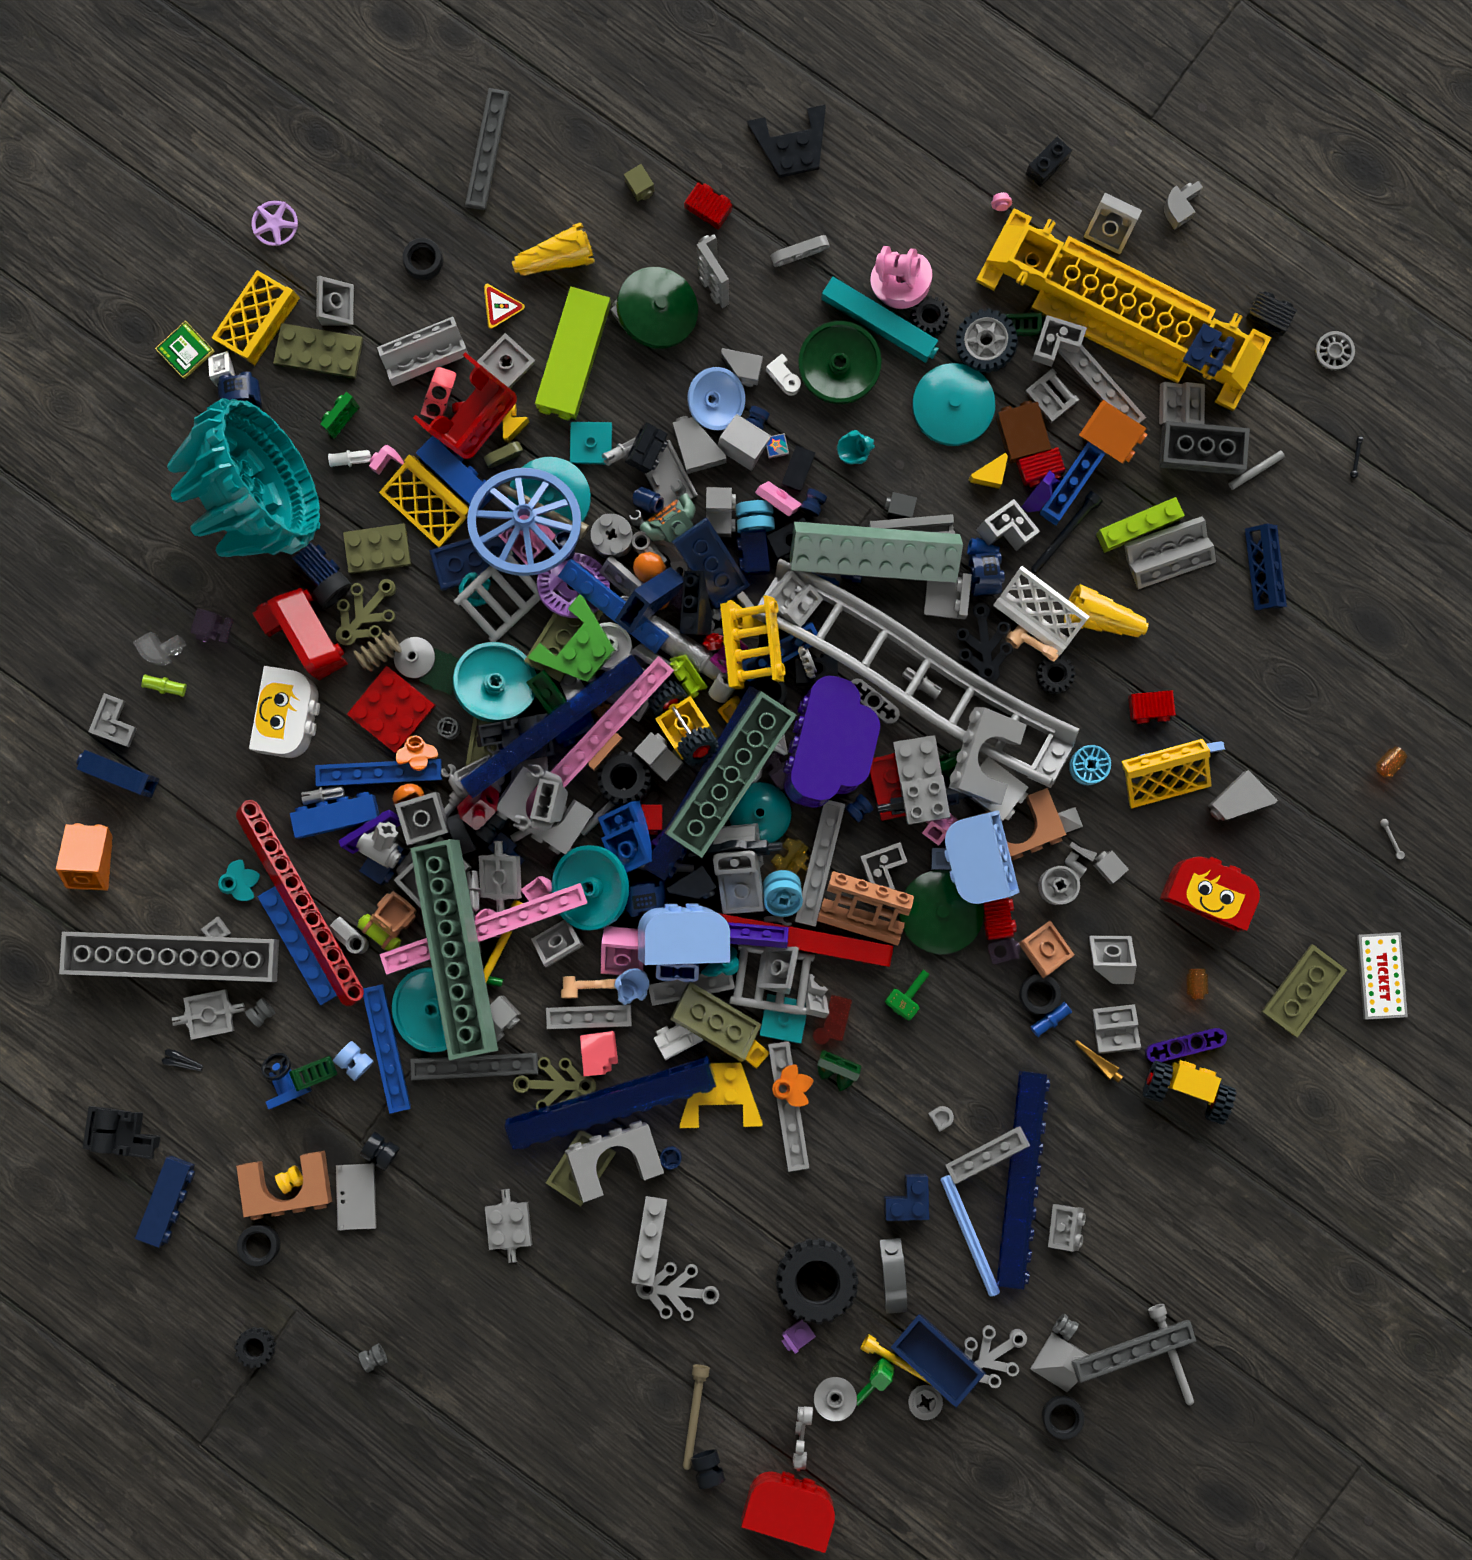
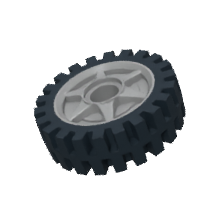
(981, 325)

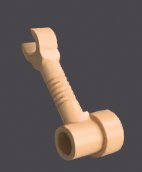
(1020, 636)
(571, 986)

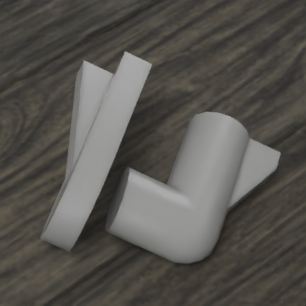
(1071, 861)

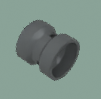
(450, 731)
(260, 1012)
(372, 1358)

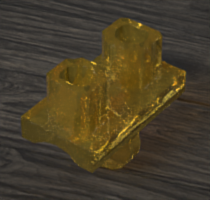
(795, 858)

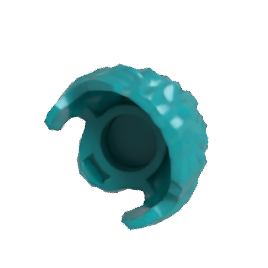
(855, 447)
(475, 599)

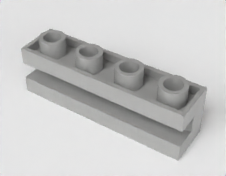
(937, 524)

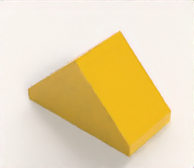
(991, 474)

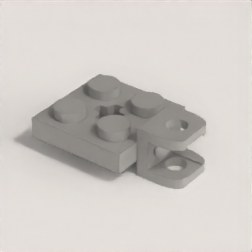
(507, 349)

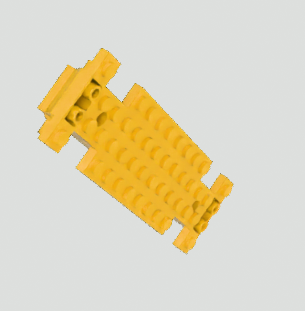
(1119, 305)

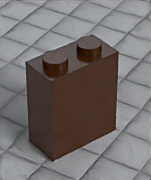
(1022, 431)

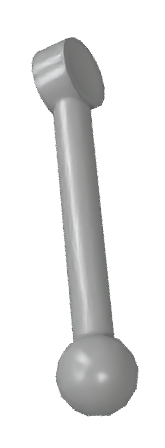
(1399, 854)

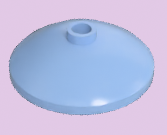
(726, 395)

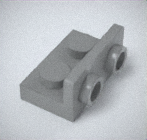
(1066, 1227)

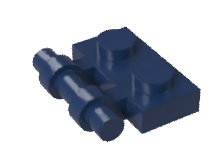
(1203, 345)

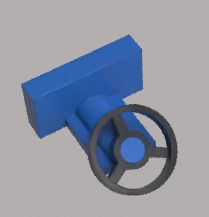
(281, 1080)

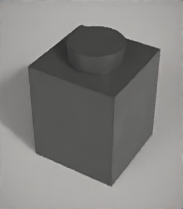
(900, 506)

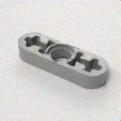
(800, 250)
(873, 692)

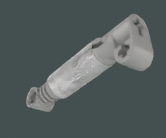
(699, 656)

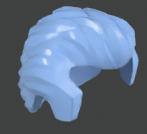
(632, 985)

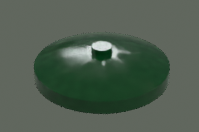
(657, 307)
(839, 362)
(939, 916)

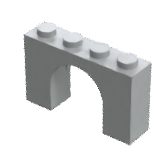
(967, 774)
(562, 833)
(584, 1157)

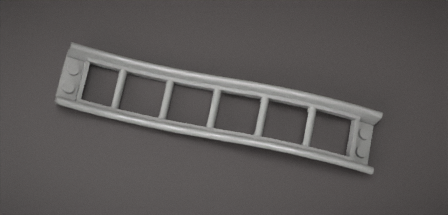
(1060, 734)

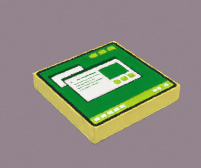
(185, 349)

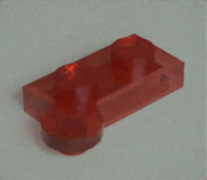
(835, 1021)

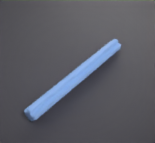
(970, 1236)

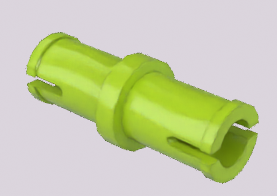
(164, 685)

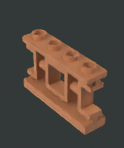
(860, 920)

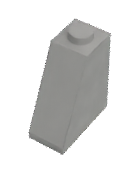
(696, 446)
(1241, 797)

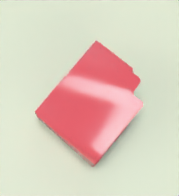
(445, 379)
(598, 1053)

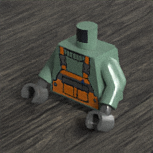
(671, 520)

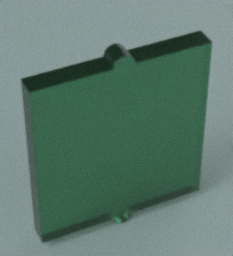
(442, 672)

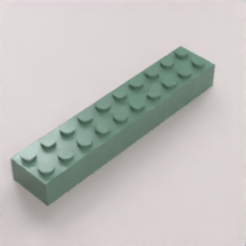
(454, 949)

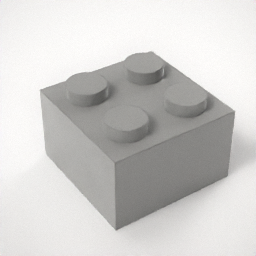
(422, 818)

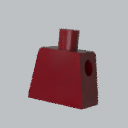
(479, 809)

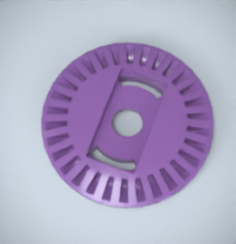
(549, 583)

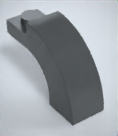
(893, 1276)

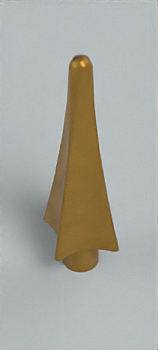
(1106, 1067)

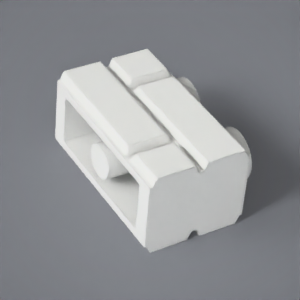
(675, 1040)

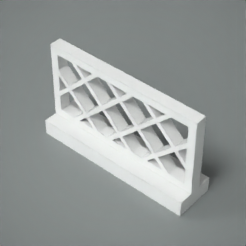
(1033, 620)

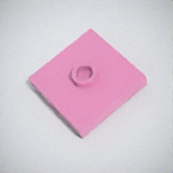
(778, 498)

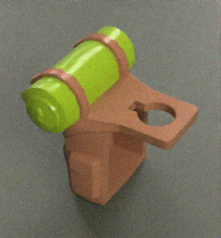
(388, 920)

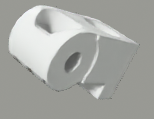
(782, 376)

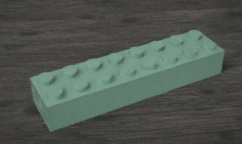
(875, 552)
(730, 774)

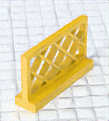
(271, 322)
(438, 487)
(1166, 761)

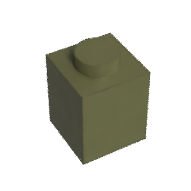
(639, 183)

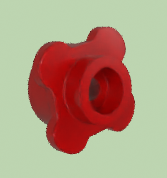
(713, 641)

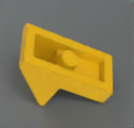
(513, 425)

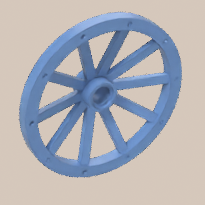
(524, 525)

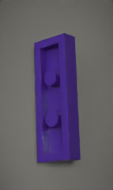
(351, 839)
(758, 935)

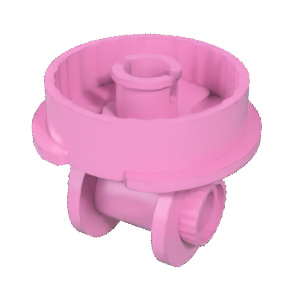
(895, 268)

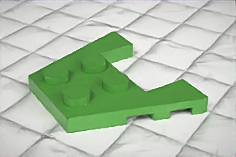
(585, 650)

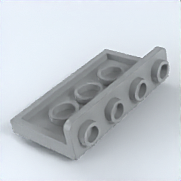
(711, 272)

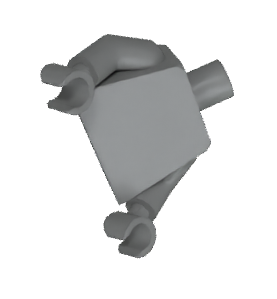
(455, 775)
(548, 801)

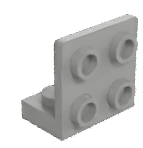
(948, 598)

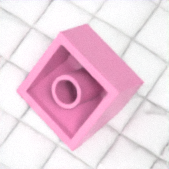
(619, 950)

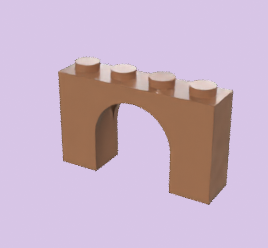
(1047, 825)
(258, 1200)

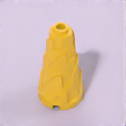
(563, 250)
(1106, 614)

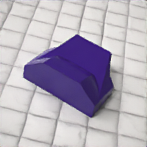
(1041, 493)

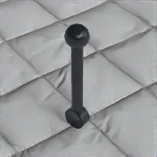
(1354, 474)

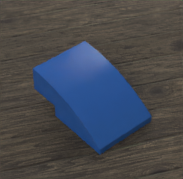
(627, 835)

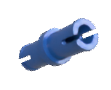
(1051, 1019)

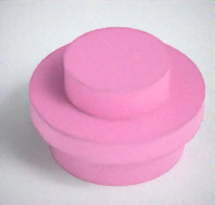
(1001, 202)

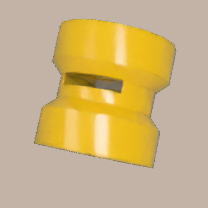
(290, 1179)

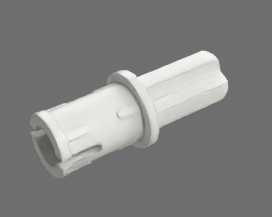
(349, 458)

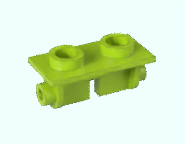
(685, 671)

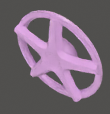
(274, 223)

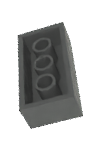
(1204, 447)

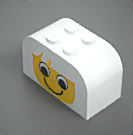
(284, 713)

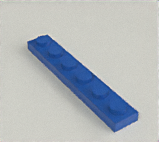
(609, 603)
(375, 773)
(297, 945)
(386, 1049)

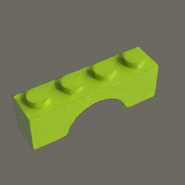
(1139, 524)

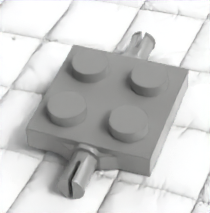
(500, 876)
(208, 1014)
(508, 1225)

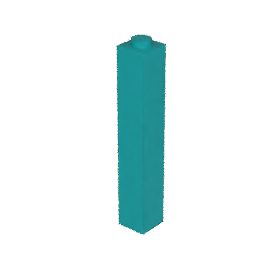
(880, 320)

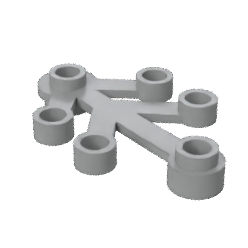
(674, 1290)
(987, 1358)
(804, 1418)

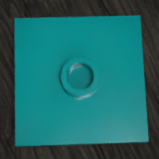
(589, 442)
(781, 1024)

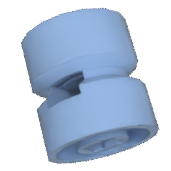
(352, 1053)

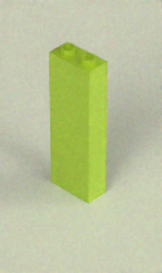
(572, 353)

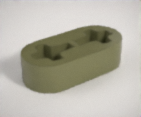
(503, 454)

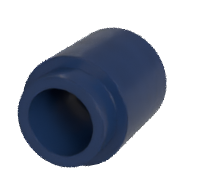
(648, 500)

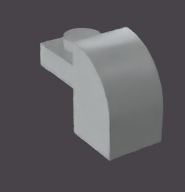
(1177, 207)

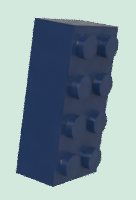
(938, 1360)

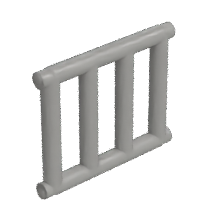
(508, 620)
(758, 1002)

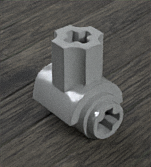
(380, 845)

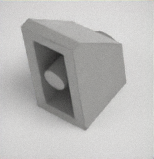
(743, 365)

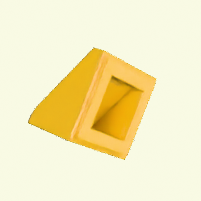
(728, 708)
(756, 1054)

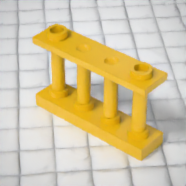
(733, 635)

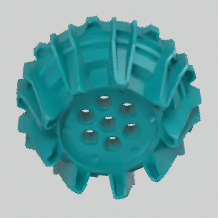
(246, 481)

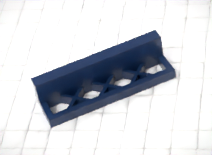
(1272, 563)

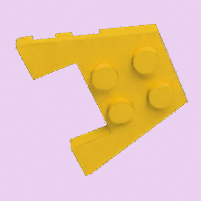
(729, 1090)

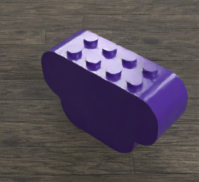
(831, 743)

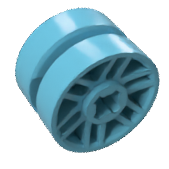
(755, 516)
(1079, 763)
(782, 893)

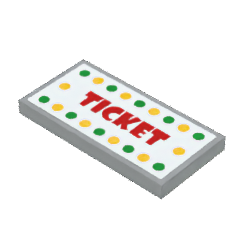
(1382, 976)

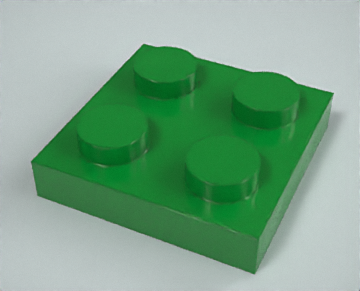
(339, 416)

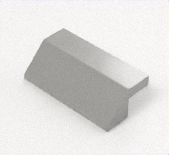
(422, 351)
(1169, 552)

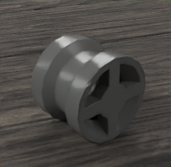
(1065, 1327)

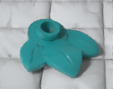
(242, 881)
(716, 969)

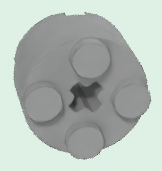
(607, 525)

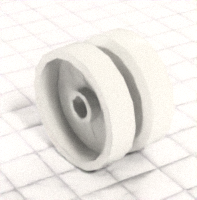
(620, 640)

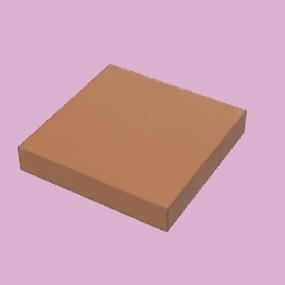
(605, 751)
(1046, 949)

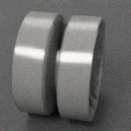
(1067, 879)

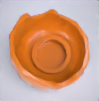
(648, 566)
(407, 792)

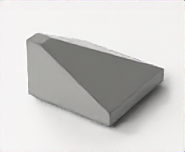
(1070, 819)

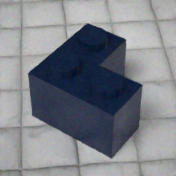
(914, 1203)

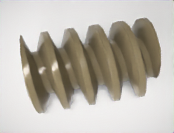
(378, 651)

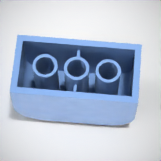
(980, 859)
(683, 936)

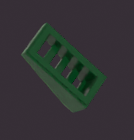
(1030, 317)
(325, 1069)

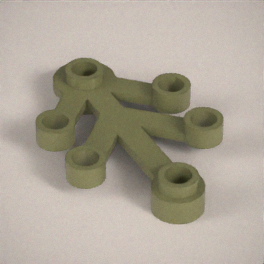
(364, 615)
(559, 1083)

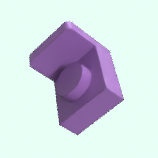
(797, 1336)

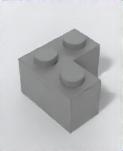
(1055, 335)
(719, 508)
(1011, 523)
(659, 757)
(879, 862)
(503, 1016)

